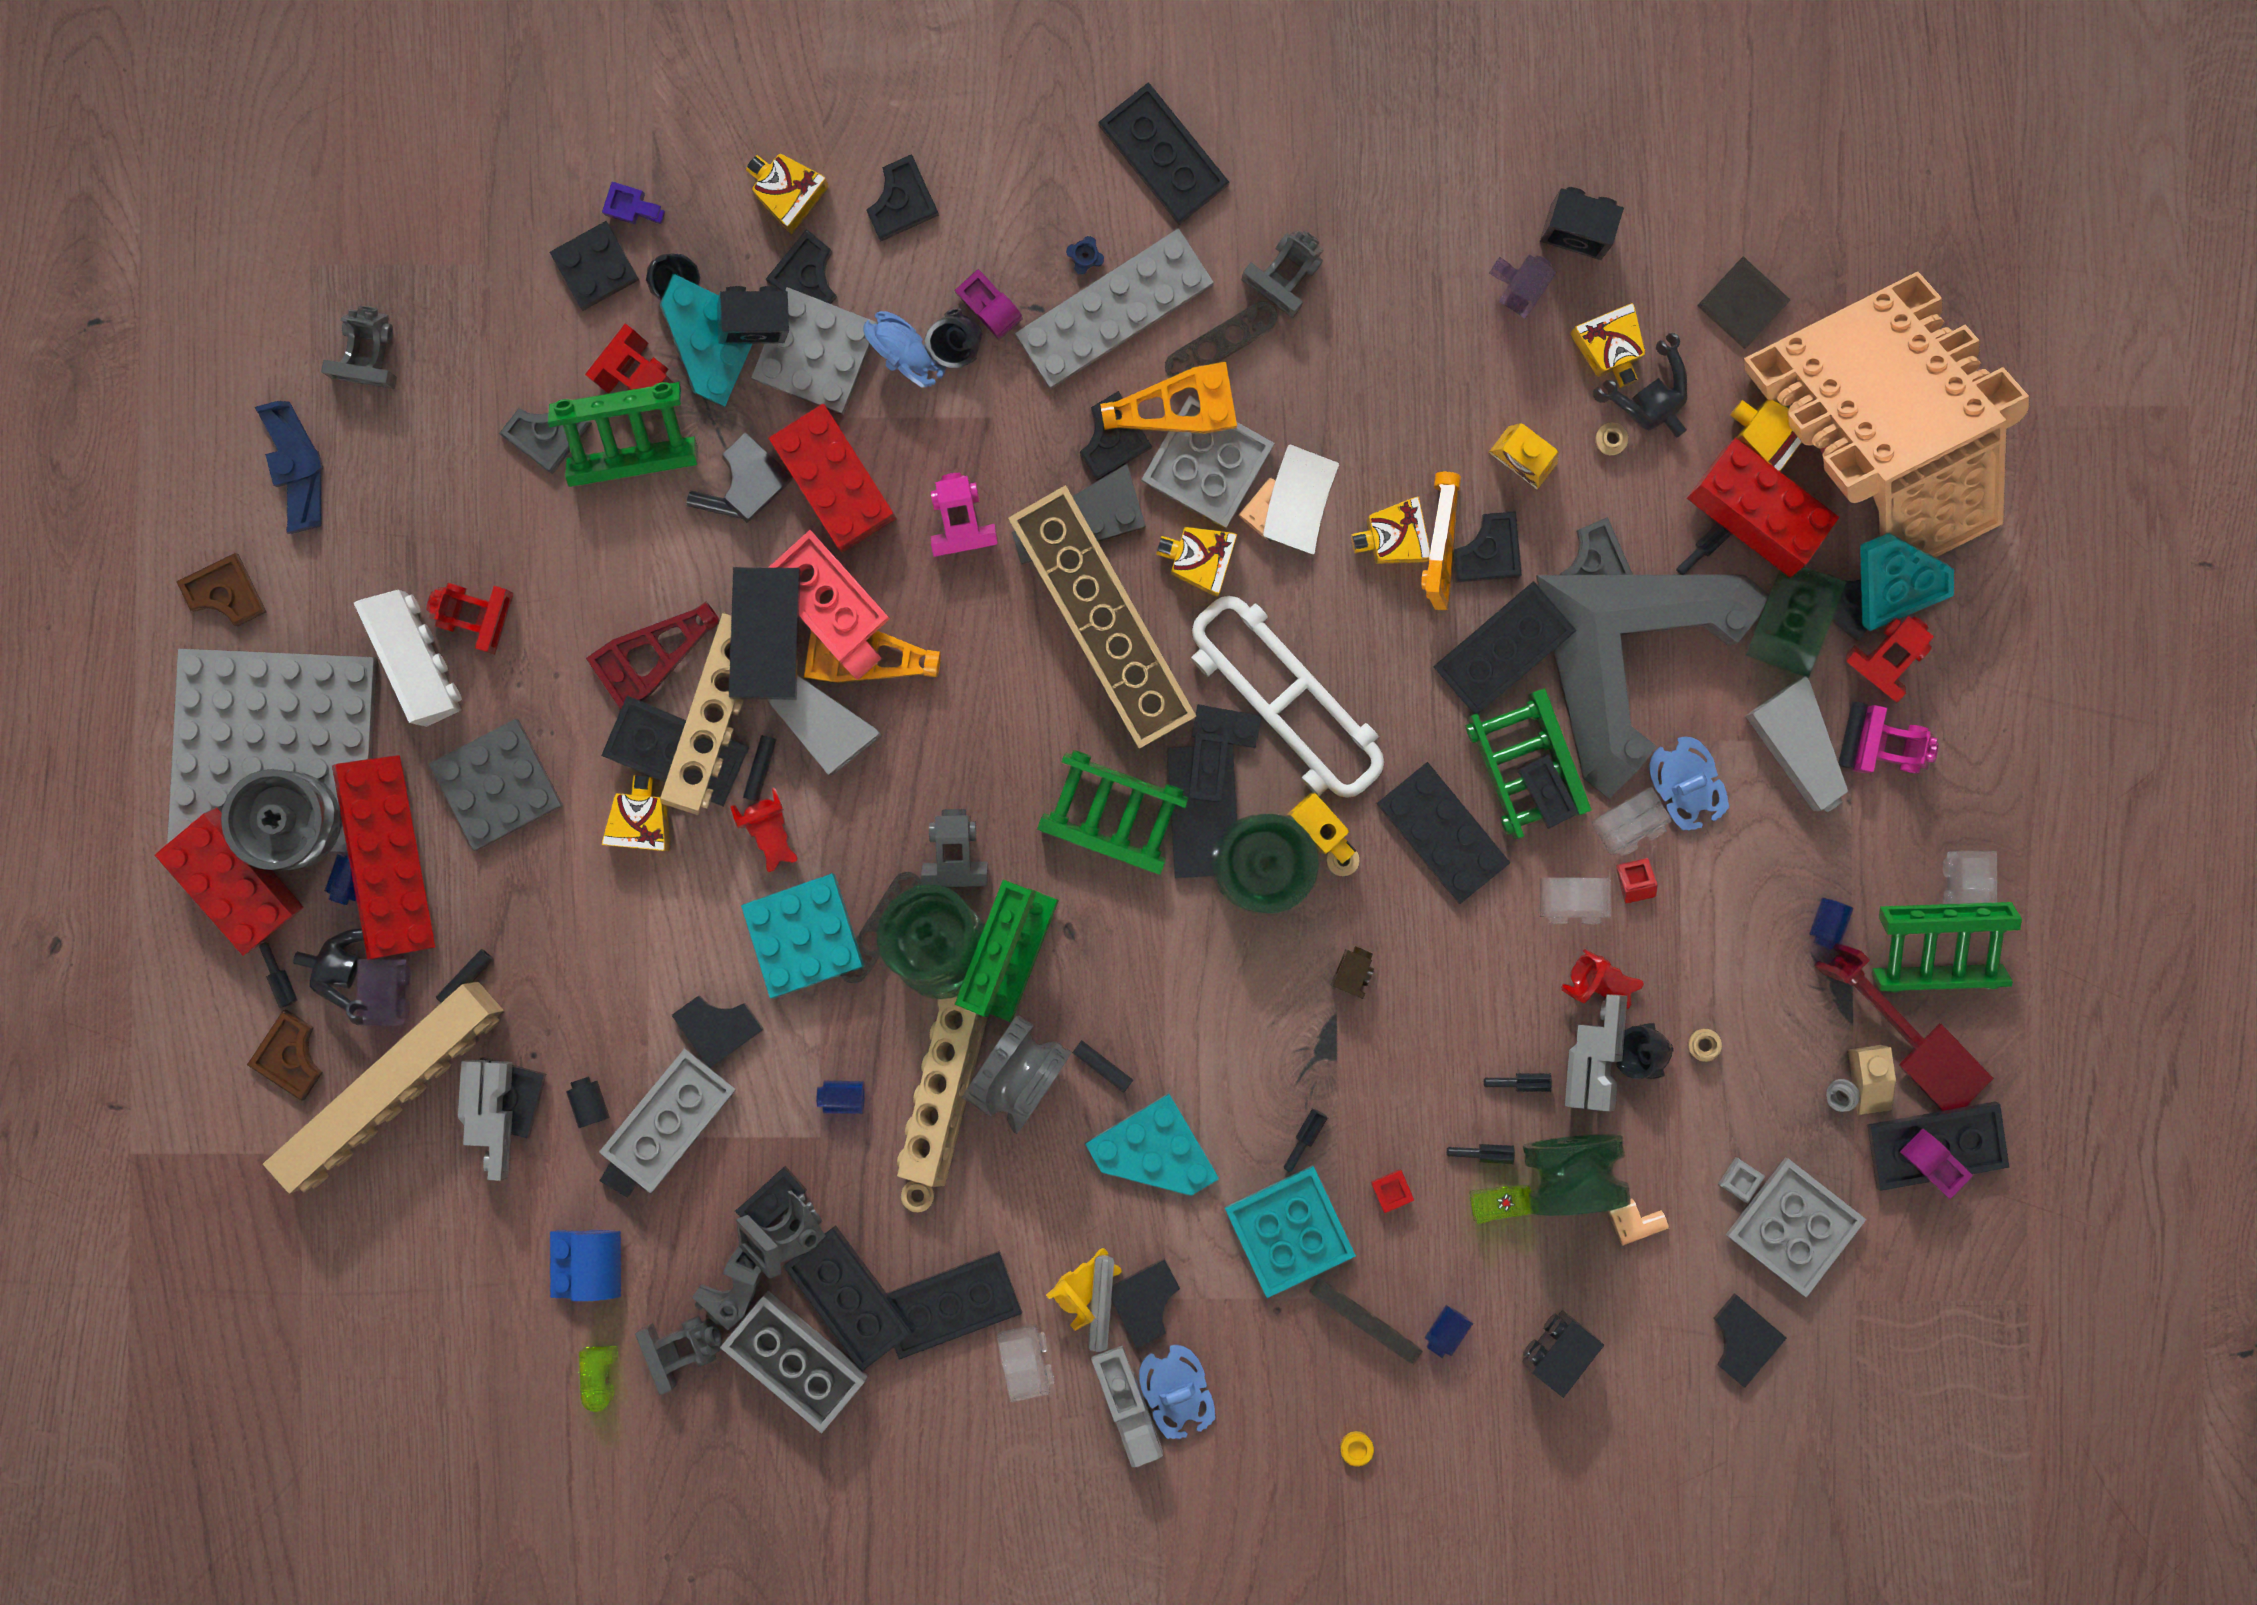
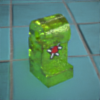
(1499, 1202)
(594, 1376)

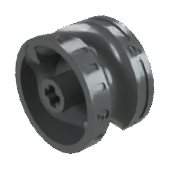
(280, 820)
(1016, 1074)

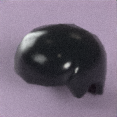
(664, 266)

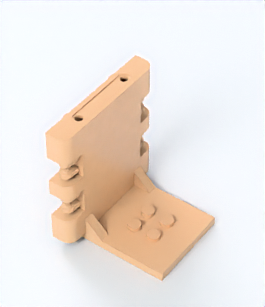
(1900, 413)

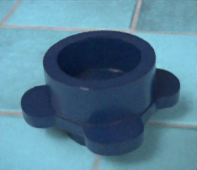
(1088, 246)

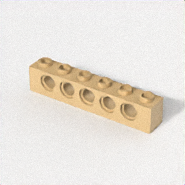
(676, 791)
(950, 1105)

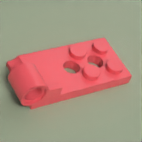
(848, 617)

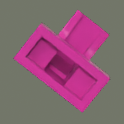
(957, 491)
(1918, 749)

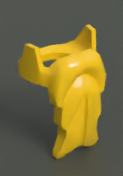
(1075, 1291)

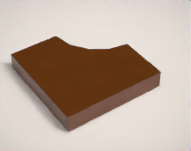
(224, 588)
(286, 1056)

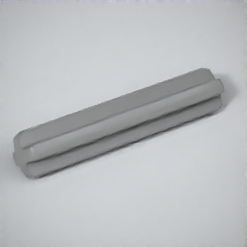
(1101, 1303)

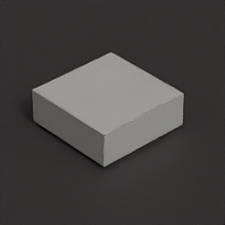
(1741, 1180)

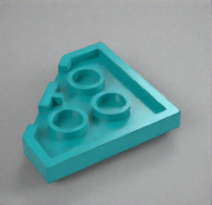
(694, 329)
(1900, 580)
(1154, 1150)

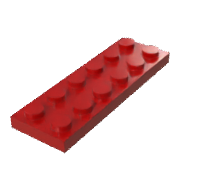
(383, 856)

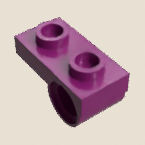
(989, 304)
(1936, 1163)

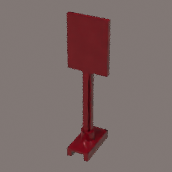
(1938, 1061)

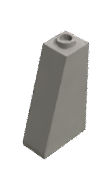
(825, 727)
(1800, 743)

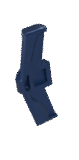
(293, 465)

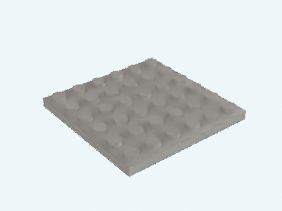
(262, 714)

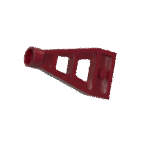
(618, 673)

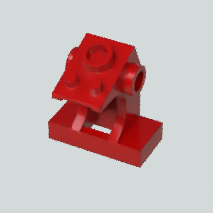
(619, 357)
(446, 606)
(1909, 634)

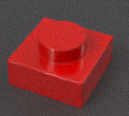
(1392, 1191)

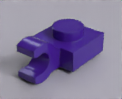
(627, 204)

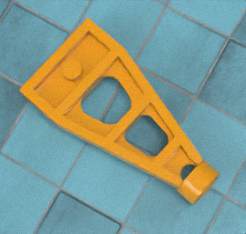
(1214, 397)
(1438, 576)
(824, 666)

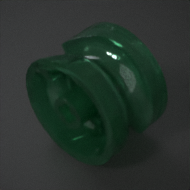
(1290, 869)
(929, 939)
(1576, 1175)

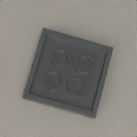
(496, 784)

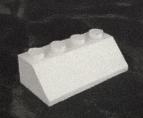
(409, 657)

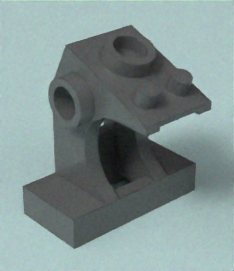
(1300, 249)
(370, 325)
(954, 828)
(784, 1241)
(731, 1305)
(663, 1354)

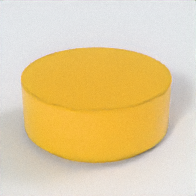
(1356, 1448)

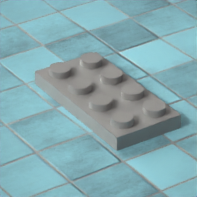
(667, 1121)

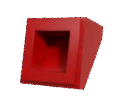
(1637, 880)

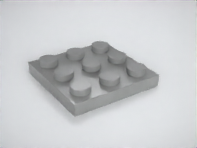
(819, 354)
(1209, 469)
(1795, 1227)

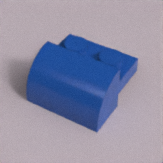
(585, 1265)

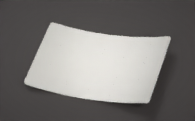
(1299, 498)

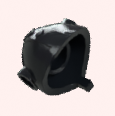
(953, 340)
(1645, 1052)

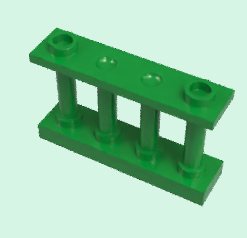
(629, 461)
(1549, 739)
(1118, 844)
(1939, 919)
(1006, 951)

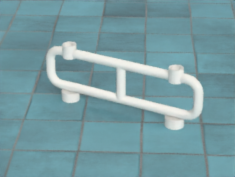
(1319, 777)

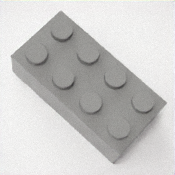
(794, 1361)

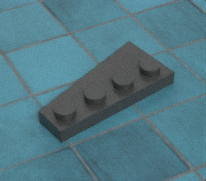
(1108, 508)

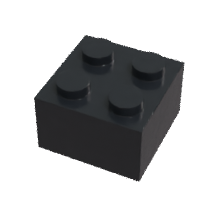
(1582, 223)
(752, 315)
(1561, 1352)

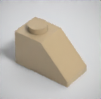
(1874, 1077)

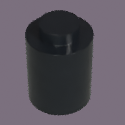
(587, 1102)

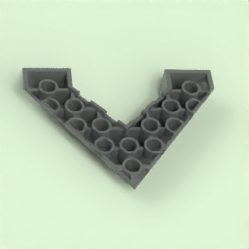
(1592, 657)

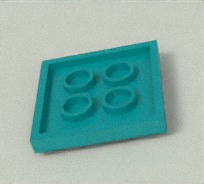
(802, 936)
(1290, 1231)

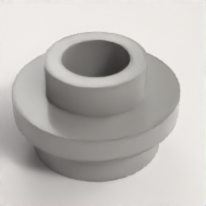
(1839, 1102)

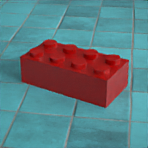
(832, 478)
(1763, 508)
(236, 896)

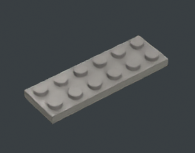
(1114, 308)

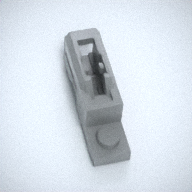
(1590, 1060)
(482, 1114)
(1127, 1406)

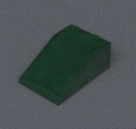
(1796, 620)

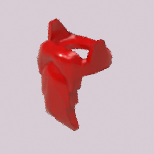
(765, 823)
(1595, 974)

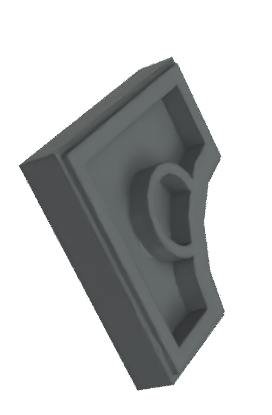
(538, 441)
(1598, 552)

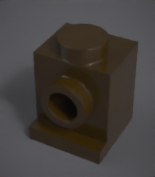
(1353, 971)

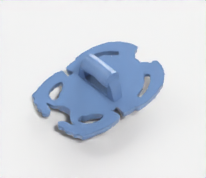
(902, 348)
(1688, 782)
(1176, 1390)

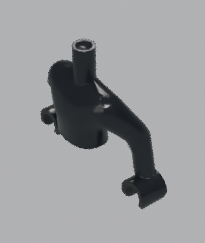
(1656, 402)
(335, 969)

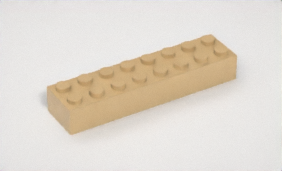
(1102, 616)
(383, 1087)

